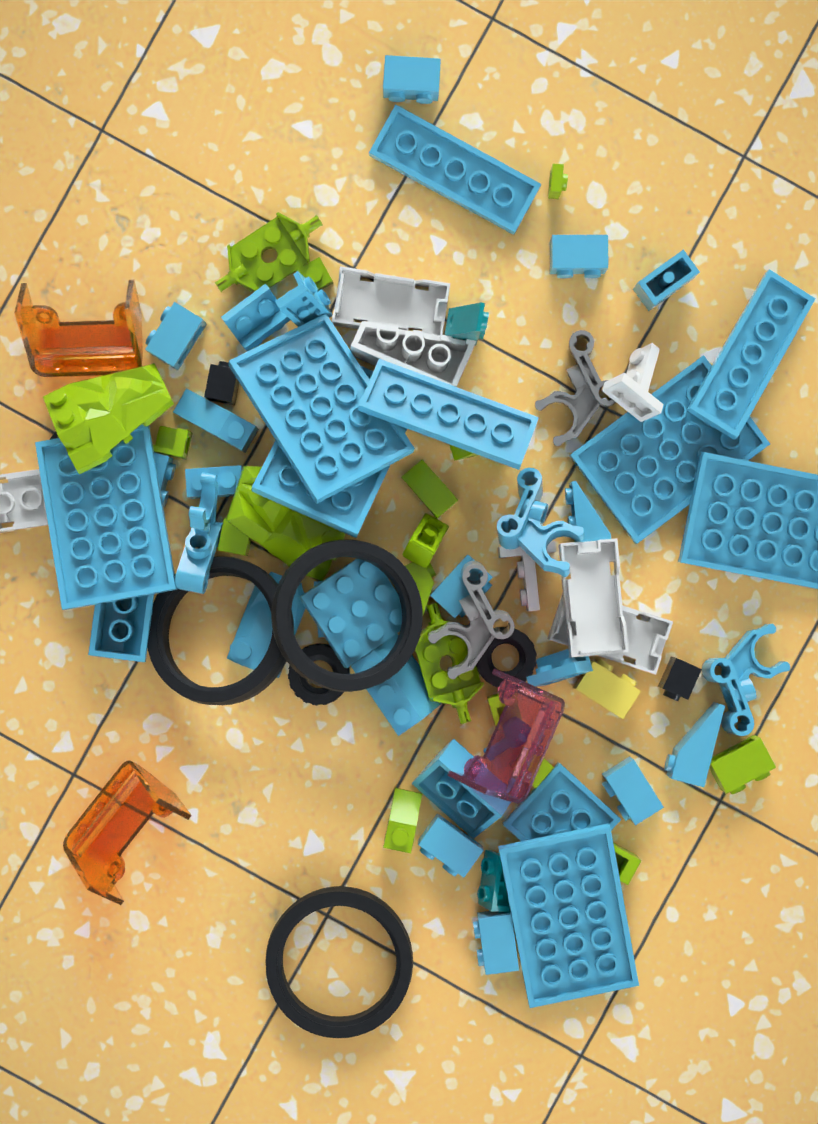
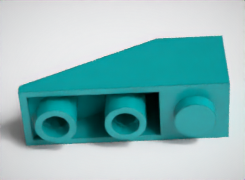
(467, 322)

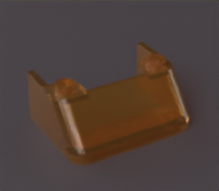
(80, 346)
(113, 822)

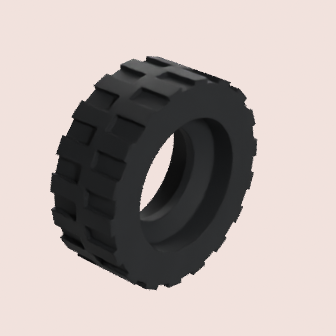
(526, 662)
(303, 689)

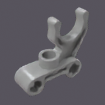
(587, 388)
(480, 630)

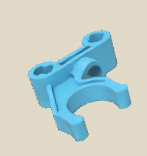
(527, 528)
(205, 532)
(735, 680)

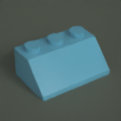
(122, 629)
(401, 697)
(461, 803)

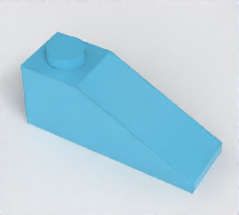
(216, 420)
(694, 751)

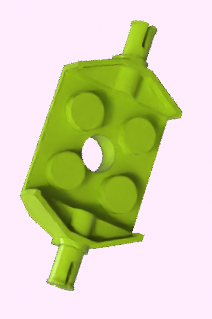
(284, 237)
(437, 682)

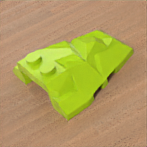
(104, 410)
(277, 527)

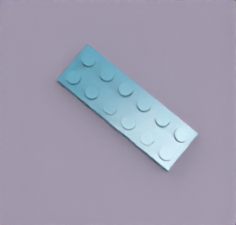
(454, 169)
(751, 354)
(448, 414)

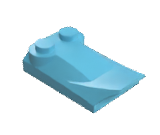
(256, 627)

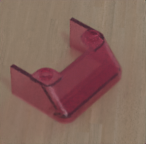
(517, 741)

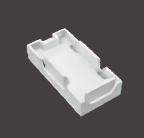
(390, 301)
(22, 501)
(593, 598)
(644, 638)

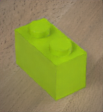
(741, 765)

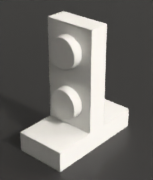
(632, 388)
(527, 570)

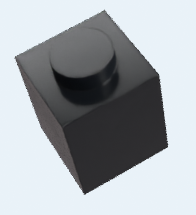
(221, 384)
(679, 679)

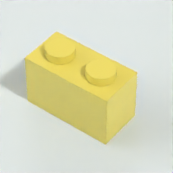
(608, 689)

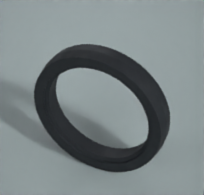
(411, 615)
(161, 655)
(328, 1025)

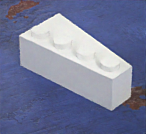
(423, 353)

